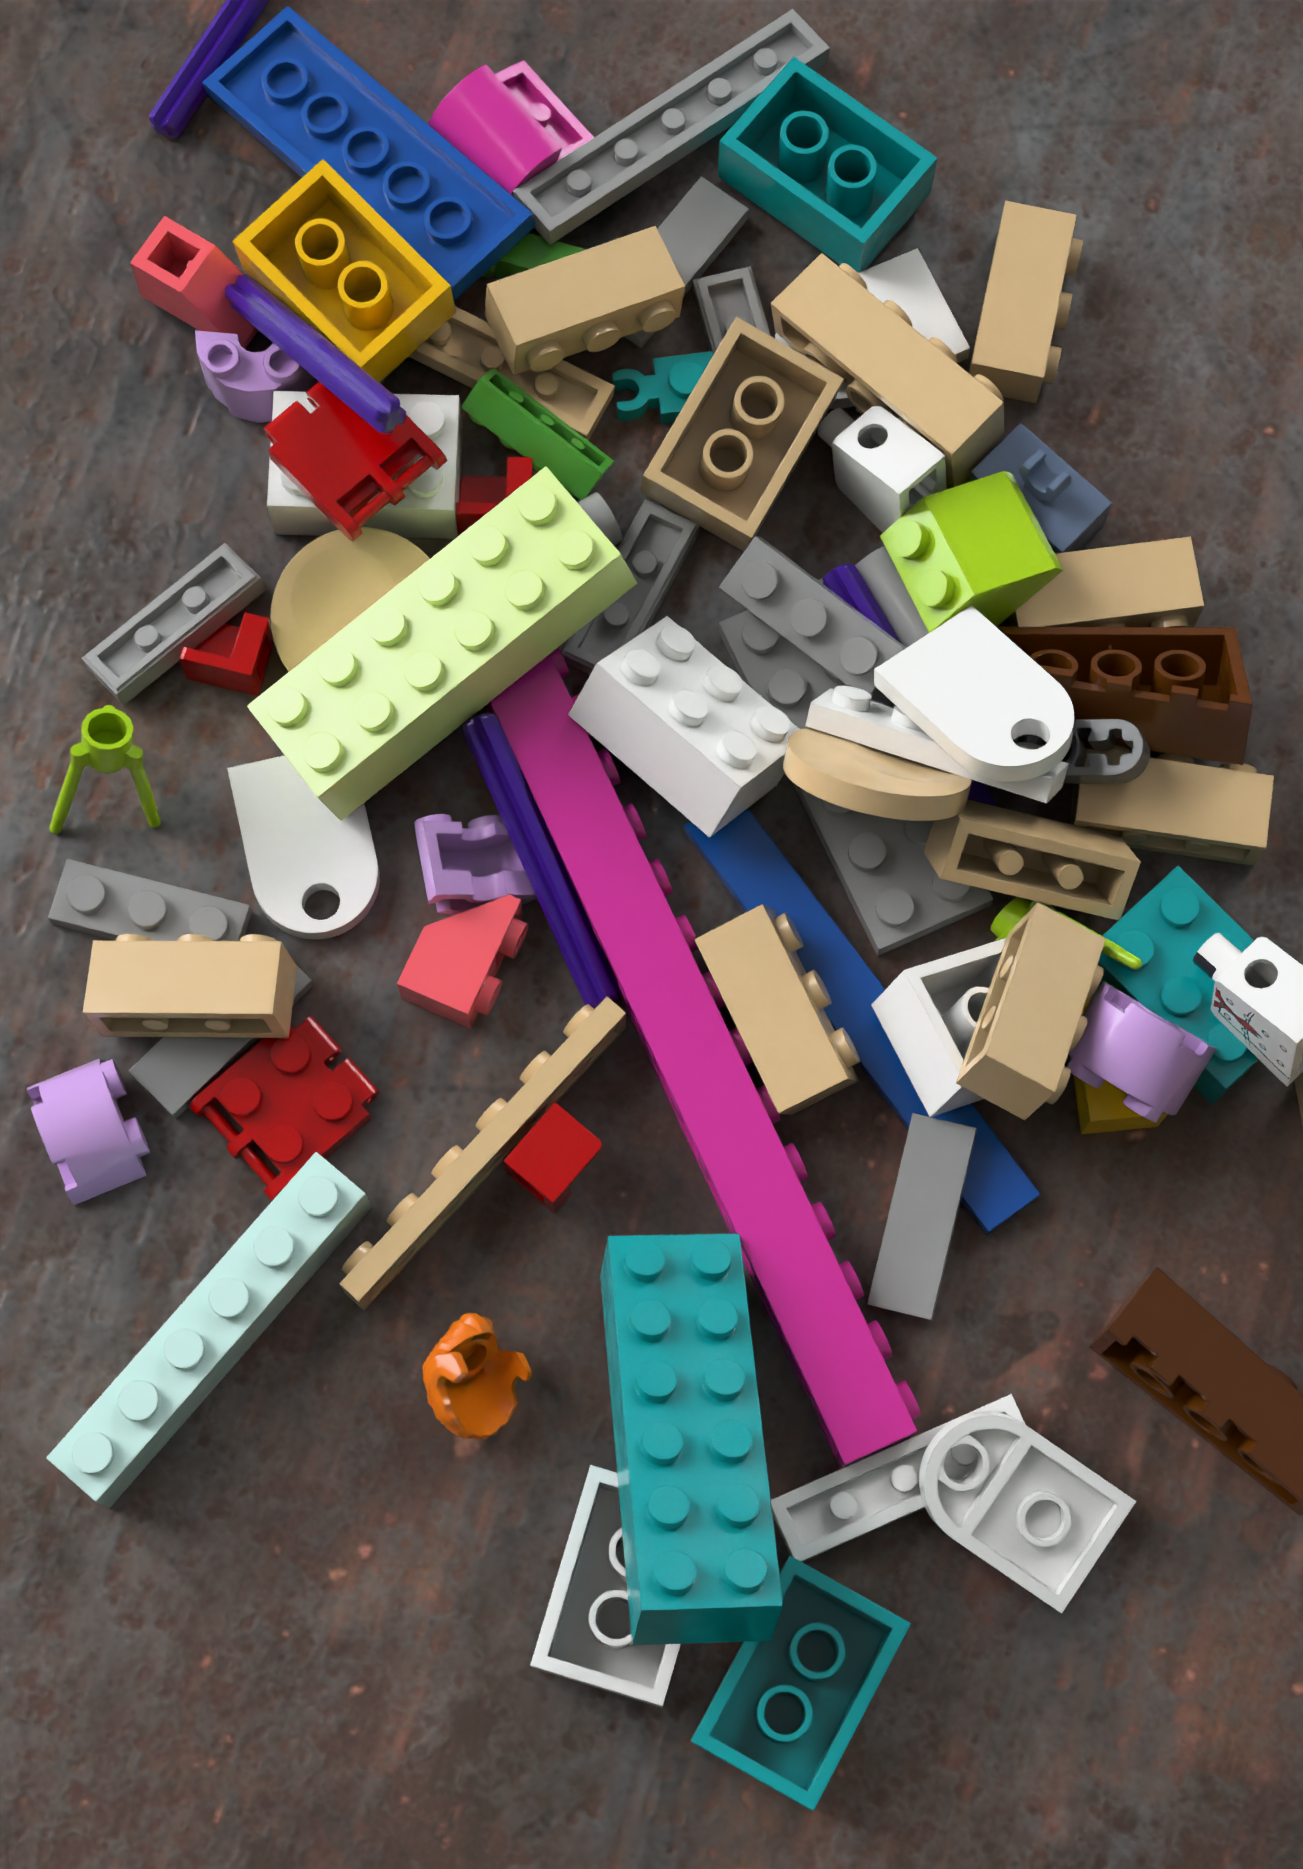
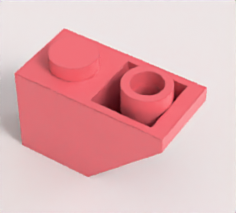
(189, 280)
(458, 960)

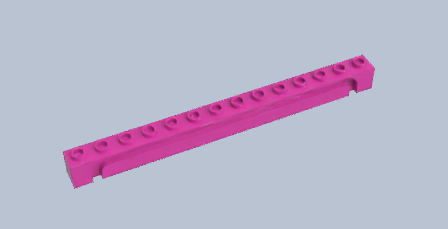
(705, 1074)

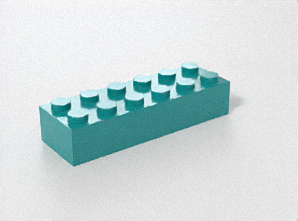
(688, 1441)

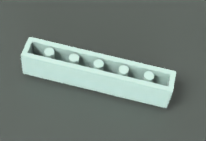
(210, 1331)

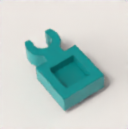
(665, 389)

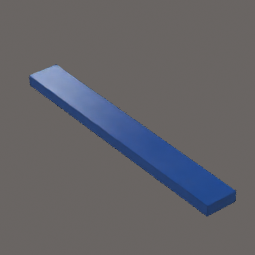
(760, 874)

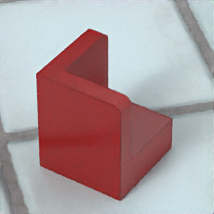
(483, 493)
(232, 656)
(552, 1157)

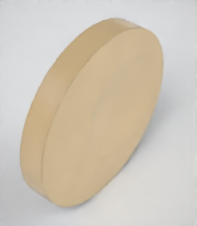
(333, 585)
(872, 779)

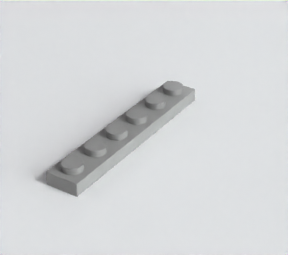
(666, 128)

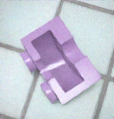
(246, 378)
(470, 864)
(1138, 1054)
(87, 1131)

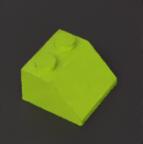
(971, 549)

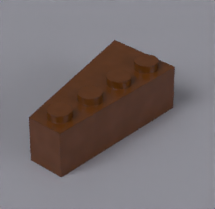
(1172, 683)
(1210, 1382)

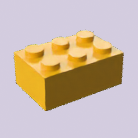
(345, 272)

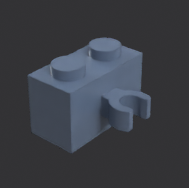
(1059, 497)

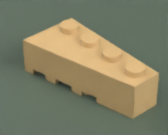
(890, 364)

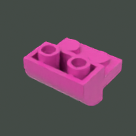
(508, 124)

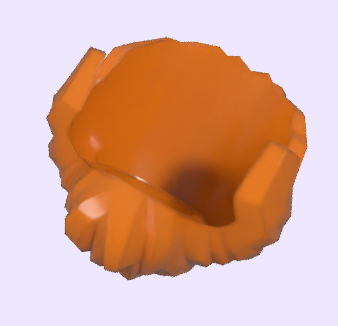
(472, 1379)

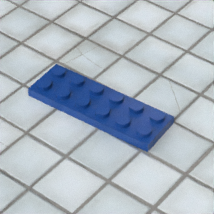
(320, 105)

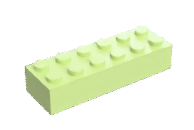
(443, 643)

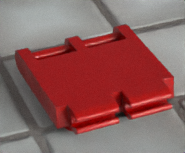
(345, 460)
(288, 1102)

